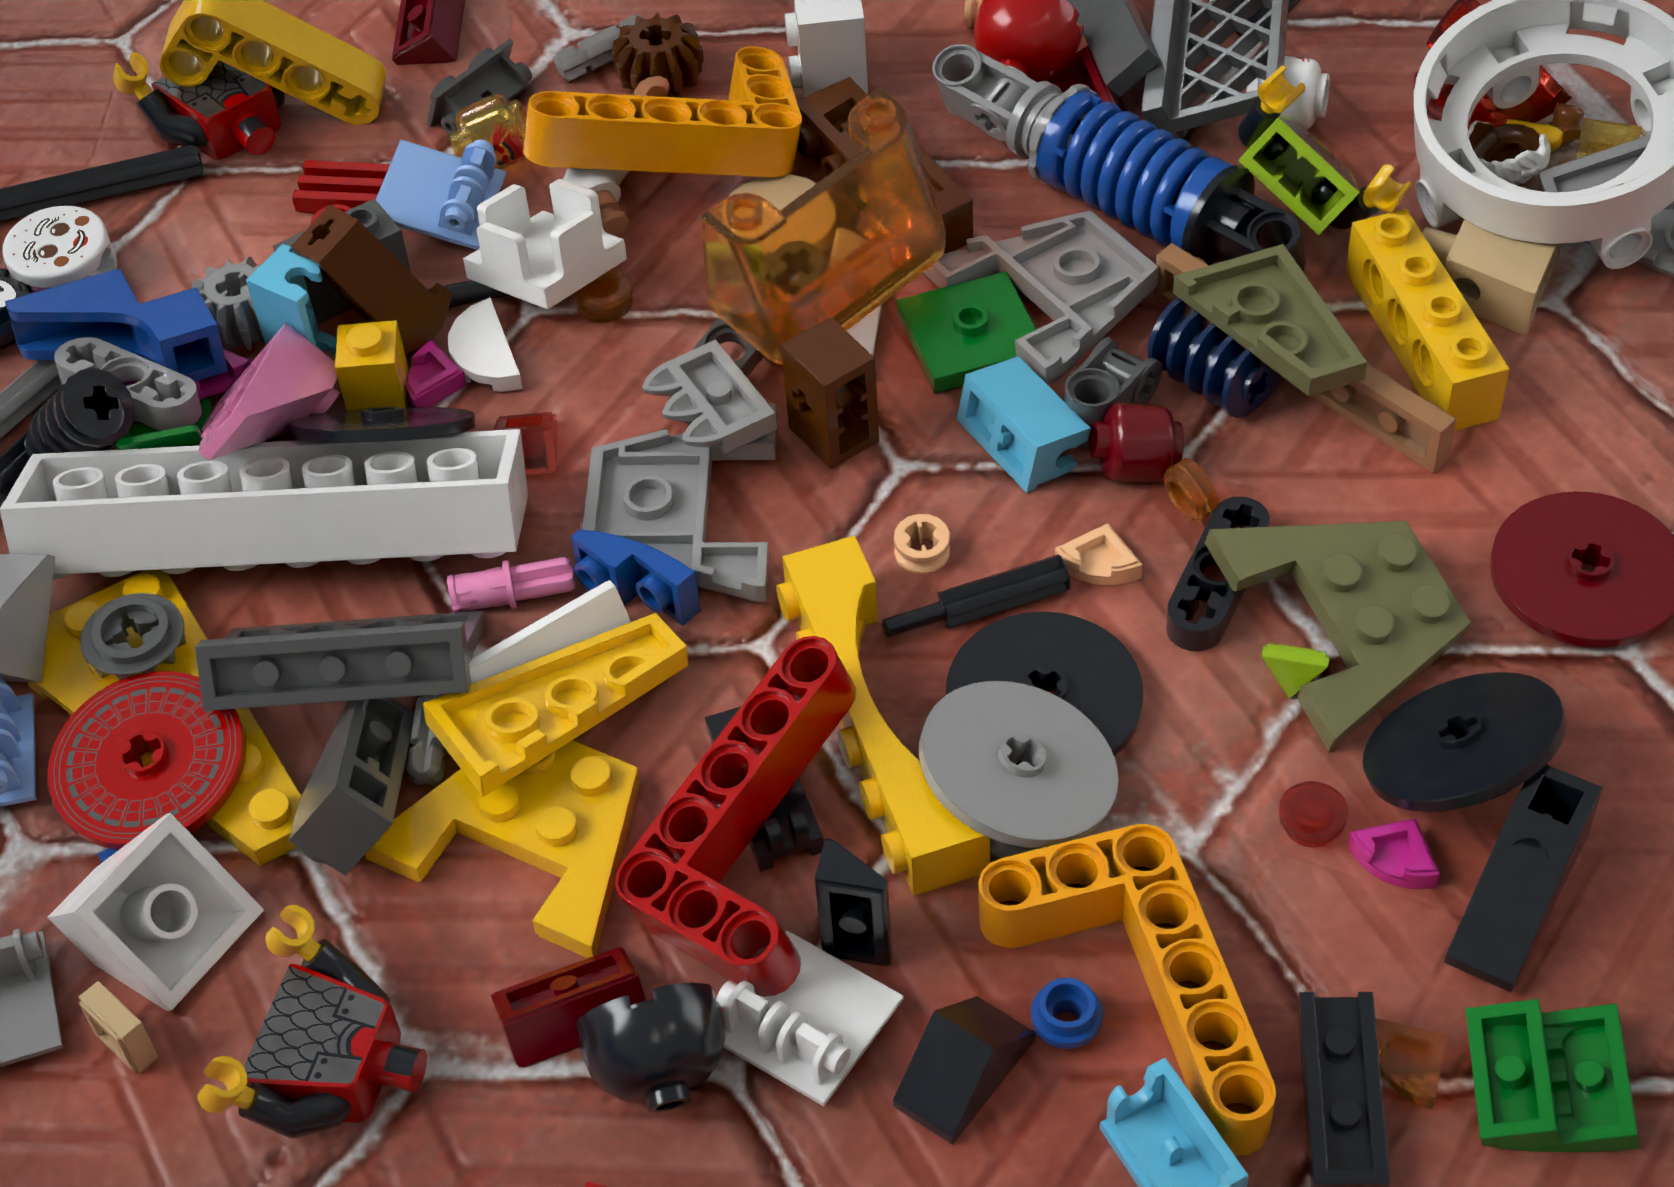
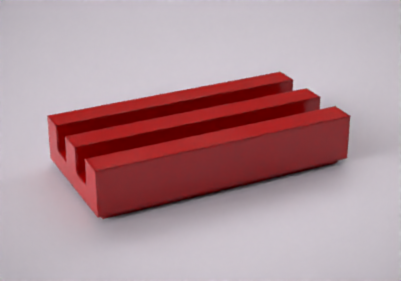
(337, 183)

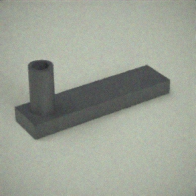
(1117, 41)

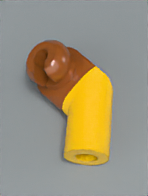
(1562, 129)

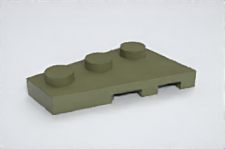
(1277, 316)

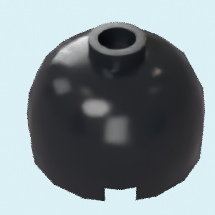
(654, 1046)

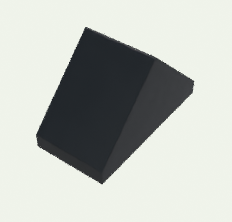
(960, 1065)

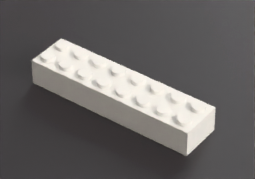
(270, 504)

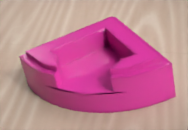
(432, 376)
(1396, 854)

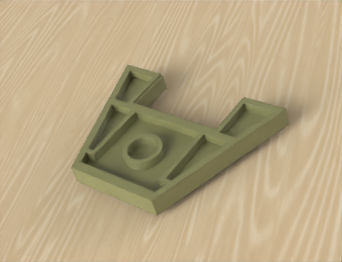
(1371, 595)

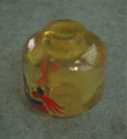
(494, 121)

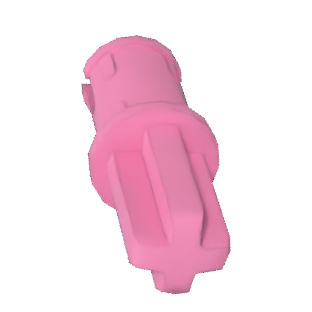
(510, 584)

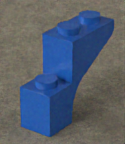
(166, 330)

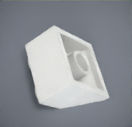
(828, 44)

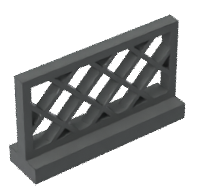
(1173, 84)
(339, 660)

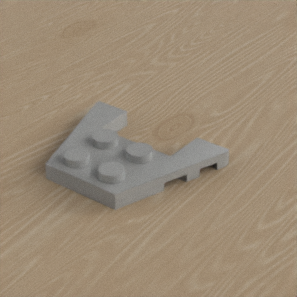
(1072, 271)
(659, 496)

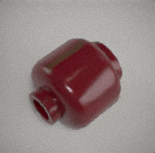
(1137, 442)

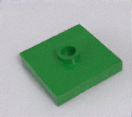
(964, 327)

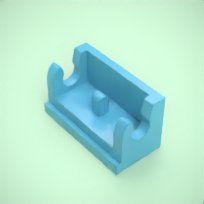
(283, 297)
(1020, 422)
(1167, 1136)

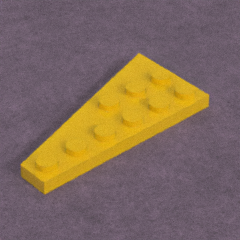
(265, 798)

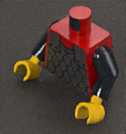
(217, 116)
(320, 1046)

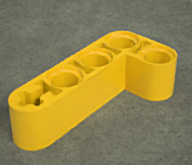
(276, 51)

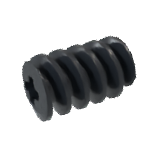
(82, 416)

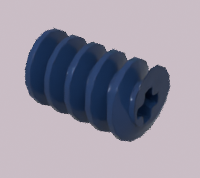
(1210, 361)

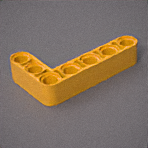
(738, 136)
(1164, 955)

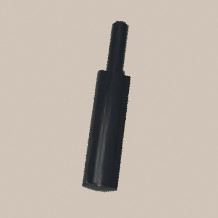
(986, 596)

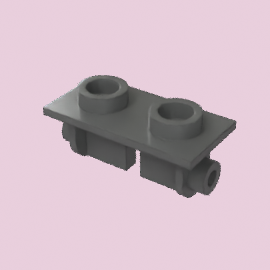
(487, 74)

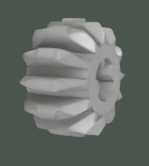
(231, 303)

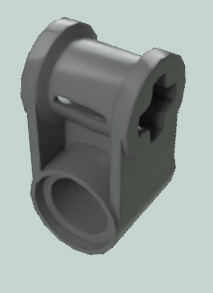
(1109, 378)

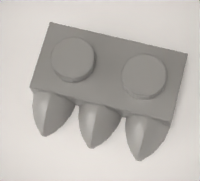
(713, 395)

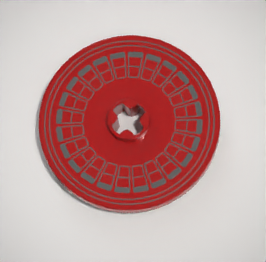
(98, 763)

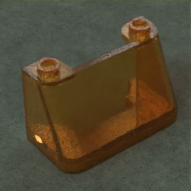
(834, 246)

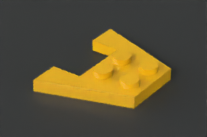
(556, 815)

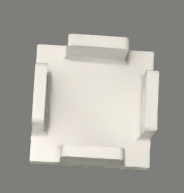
(545, 254)

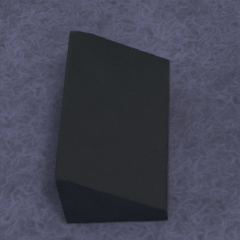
(852, 907)

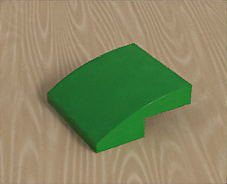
(1551, 1078)

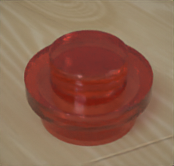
(1313, 813)

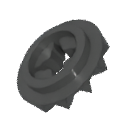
(105, 634)

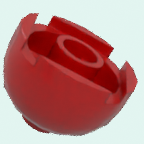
(1029, 35)

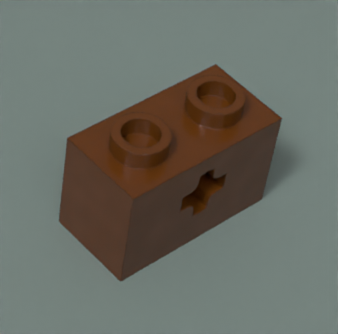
(831, 392)

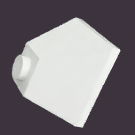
(157, 913)

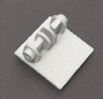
(811, 1029)

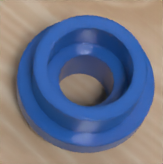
(1066, 996)

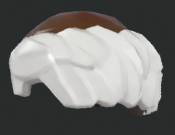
(1510, 150)

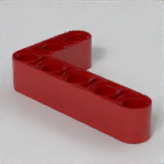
(803, 701)

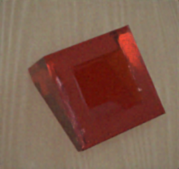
(538, 439)

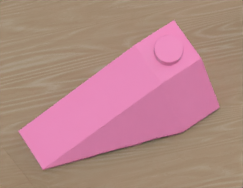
(277, 387)

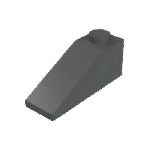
(354, 784)

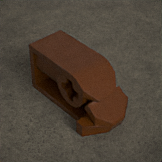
(373, 278)

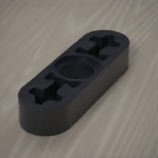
(1194, 585)

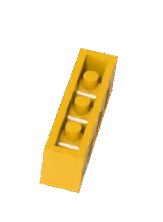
(1426, 319)

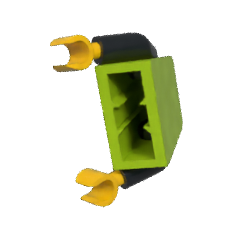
(1303, 169)

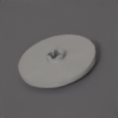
(1048, 798)

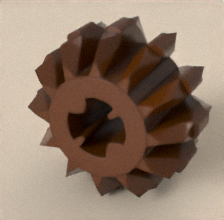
(658, 49)

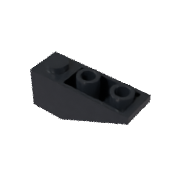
(1524, 876)

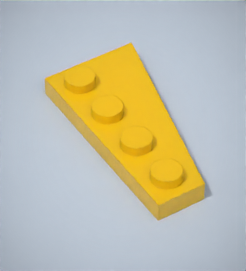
(548, 702)

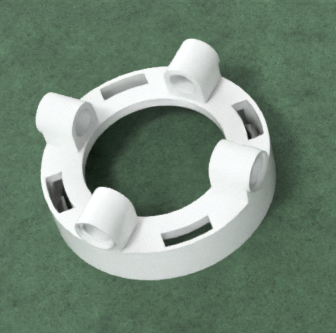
(1500, 54)

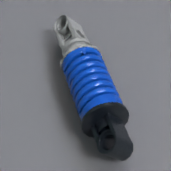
(1116, 160)

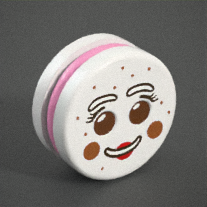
(58, 247)

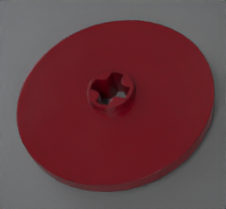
(1541, 579)

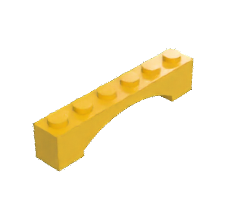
(835, 598)

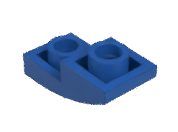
(636, 570)

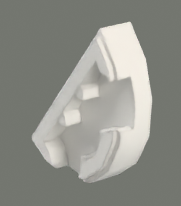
(482, 349)

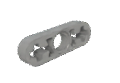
(160, 397)

